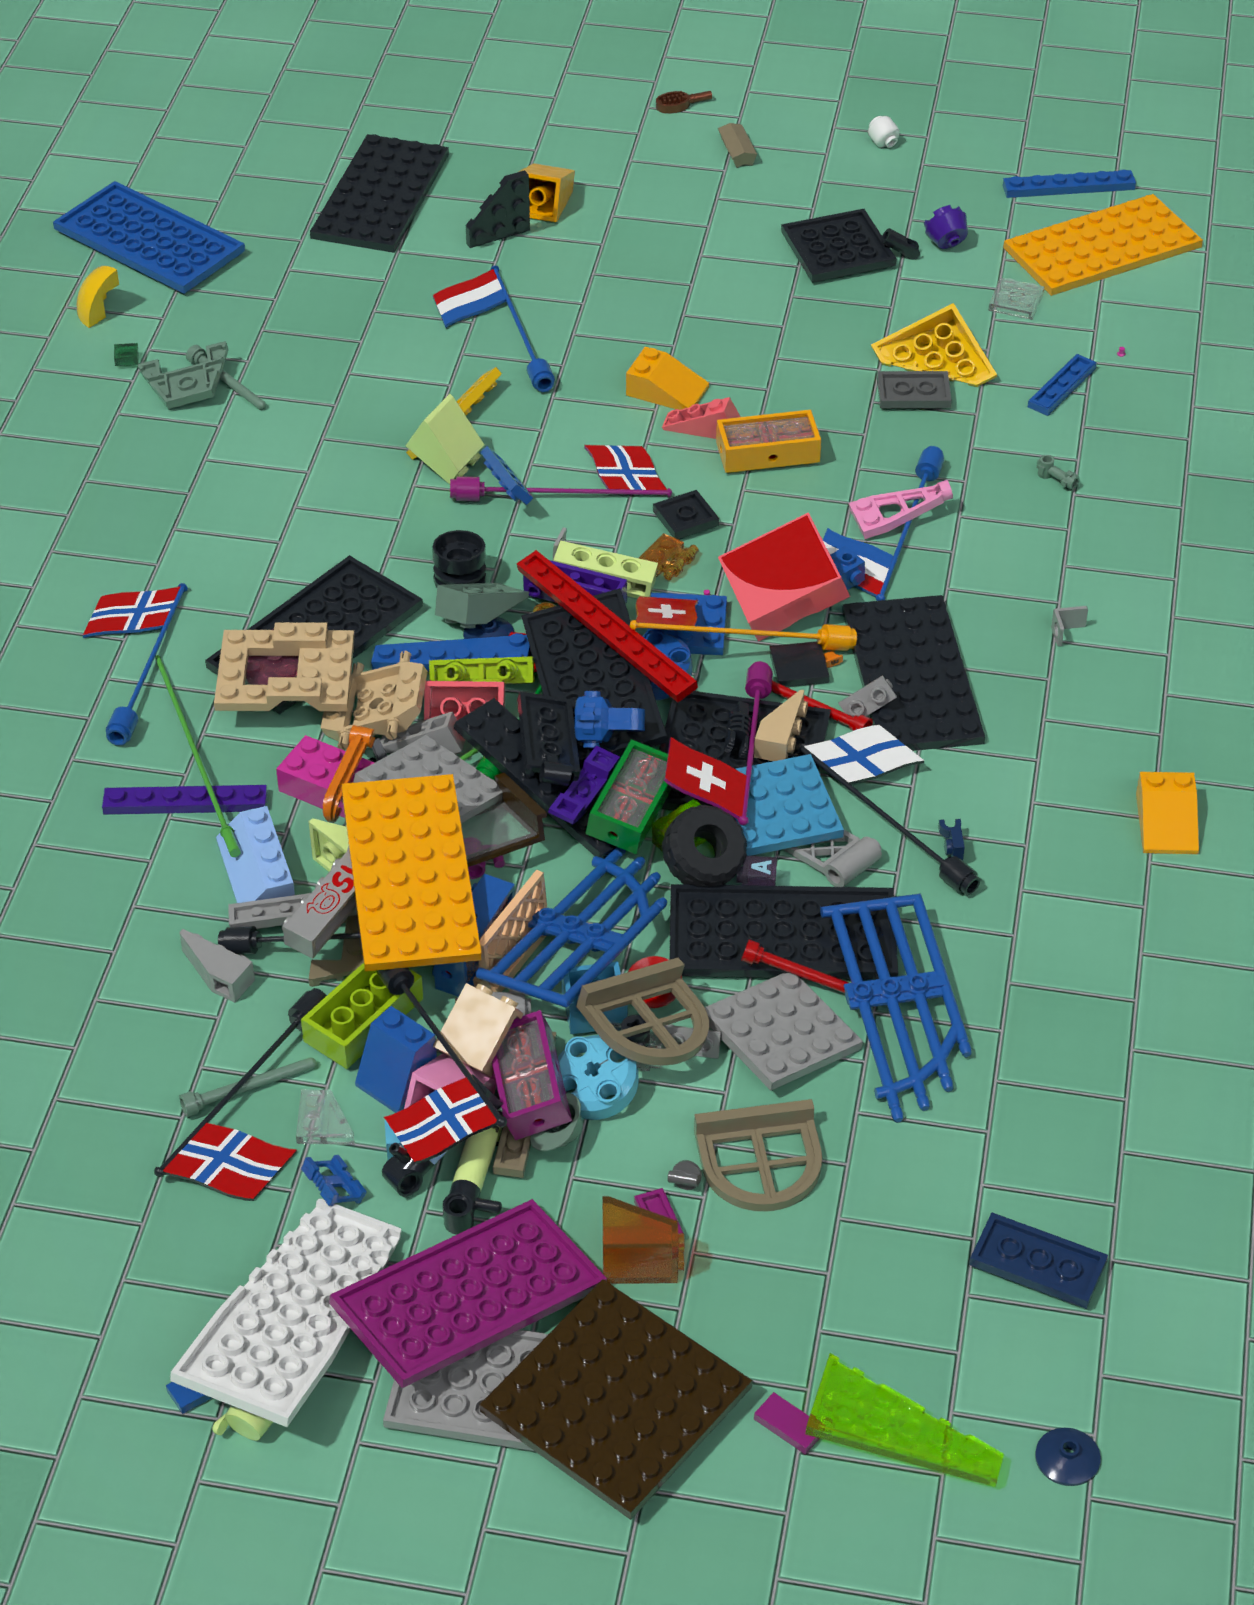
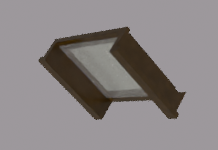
(503, 826)

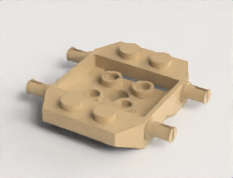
(386, 700)

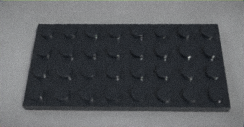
(379, 193)
(346, 599)
(919, 654)
(577, 660)
(716, 922)

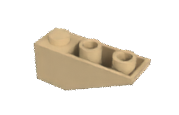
(777, 730)

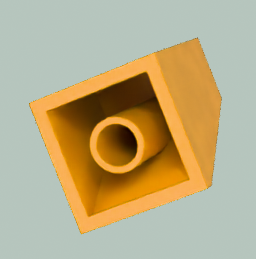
(548, 190)

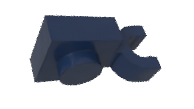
(954, 844)

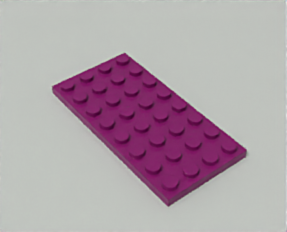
(466, 1292)

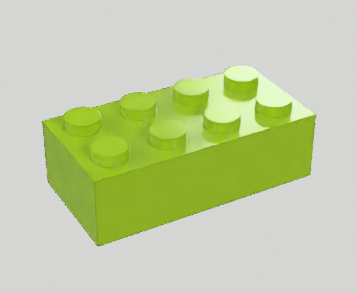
(343, 1018)

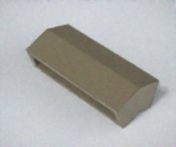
(738, 144)

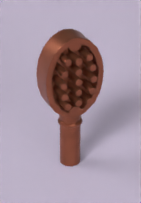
(679, 101)

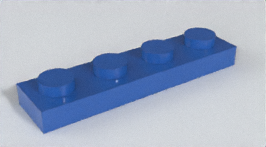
(506, 477)

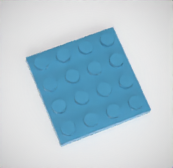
(788, 806)

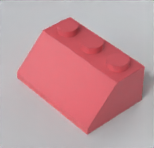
(459, 696)

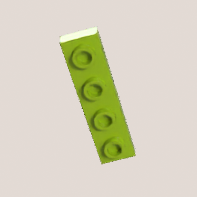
(484, 670)

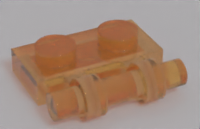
(667, 549)

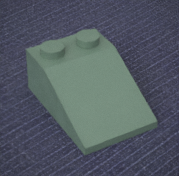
(475, 602)

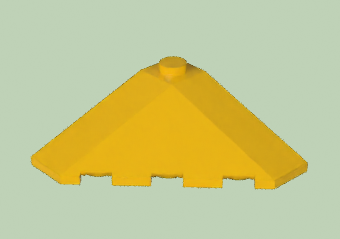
(937, 344)

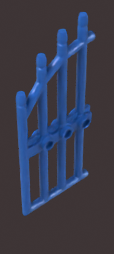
(576, 930)
(900, 989)

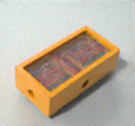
(768, 441)

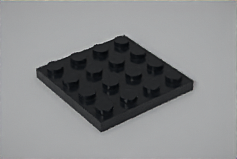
(838, 245)

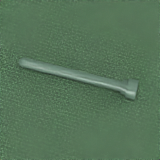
(197, 355)
(193, 1102)

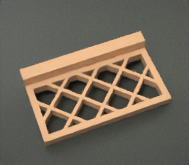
(511, 928)

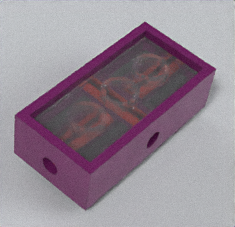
(530, 1078)

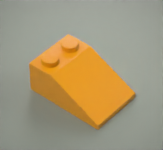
(664, 380)
(1168, 812)

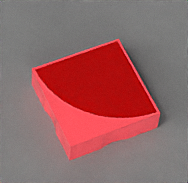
(783, 576)

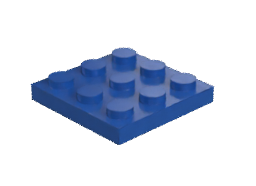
(710, 613)

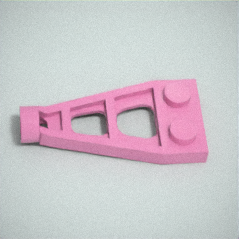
(871, 521)

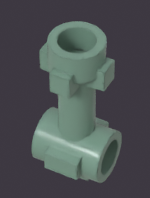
(1047, 469)

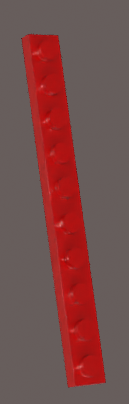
(607, 626)

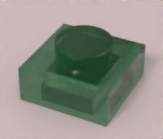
(126, 354)

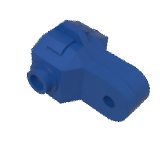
(598, 720)

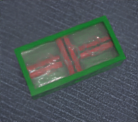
(631, 798)

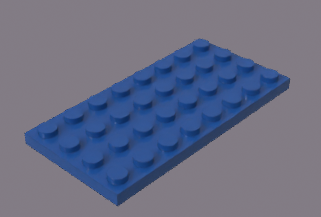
(149, 236)

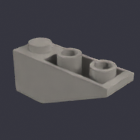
(218, 967)

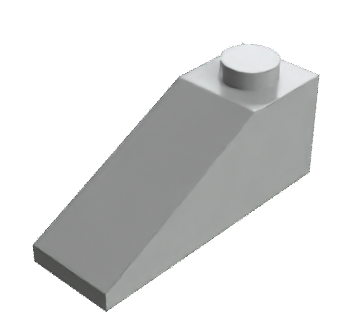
(438, 728)

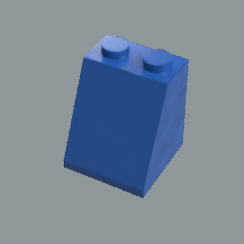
(390, 1055)

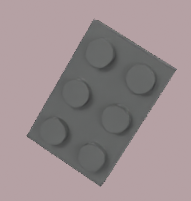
(914, 389)

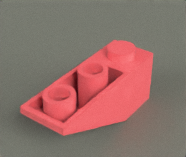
(700, 419)

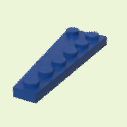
(421, 652)

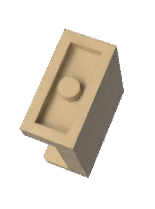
(478, 1026)

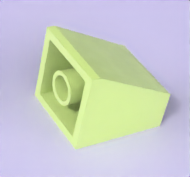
(447, 441)

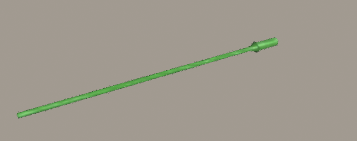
(226, 831)

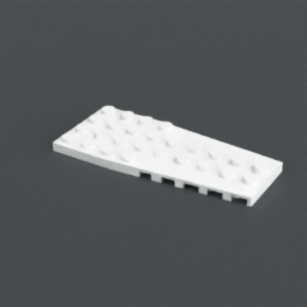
(279, 1330)

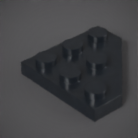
(502, 213)

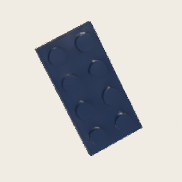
(1038, 1260)

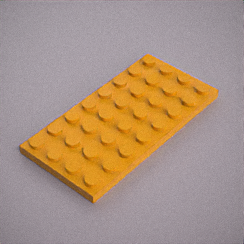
(1102, 244)
(410, 873)

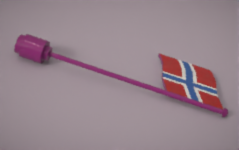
(619, 468)

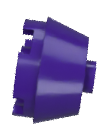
(947, 227)

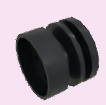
(459, 558)

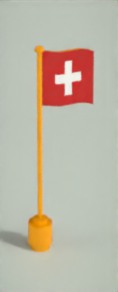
(682, 616)

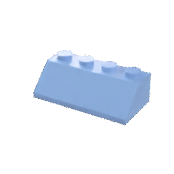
(261, 867)

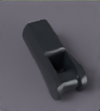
(901, 244)

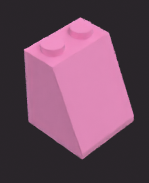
(438, 1074)

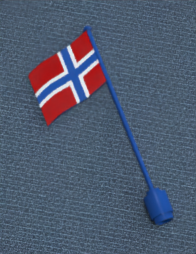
(132, 614)

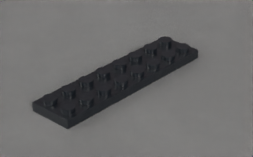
(498, 738)

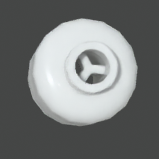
(883, 131)

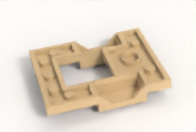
(321, 673)

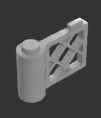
(845, 861)

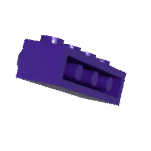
(591, 581)

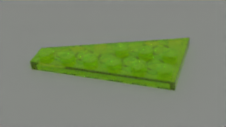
(891, 1425)

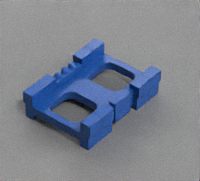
(340, 1179)

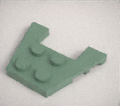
(187, 383)

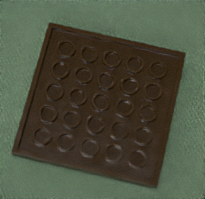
(616, 1398)

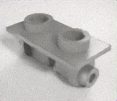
(869, 698)
(710, 1047)

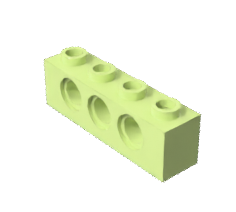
(638, 572)

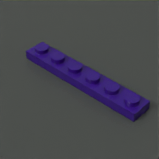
(182, 799)

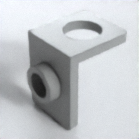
(1067, 618)

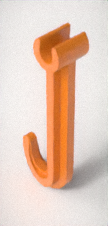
(359, 740)

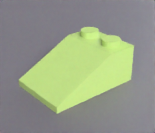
(327, 842)

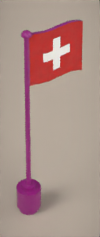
(713, 779)

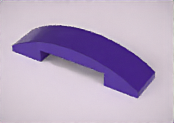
(584, 792)

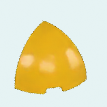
(93, 292)

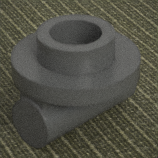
(685, 1175)

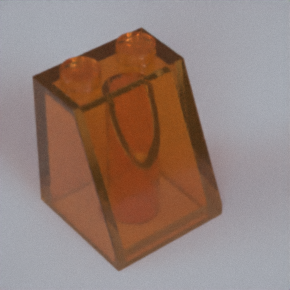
(640, 1245)

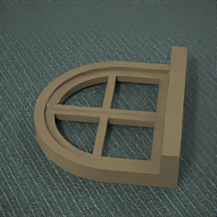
(633, 989)
(754, 1124)

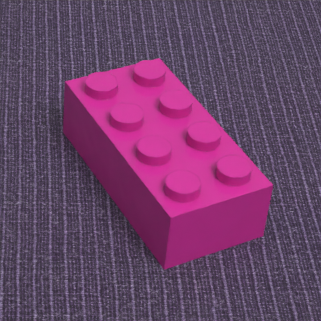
(310, 770)

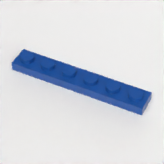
(1069, 183)

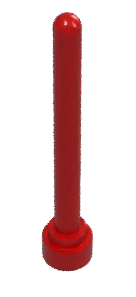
(853, 722)
(755, 953)

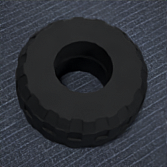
(720, 831)

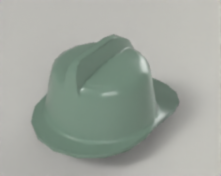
(562, 1134)

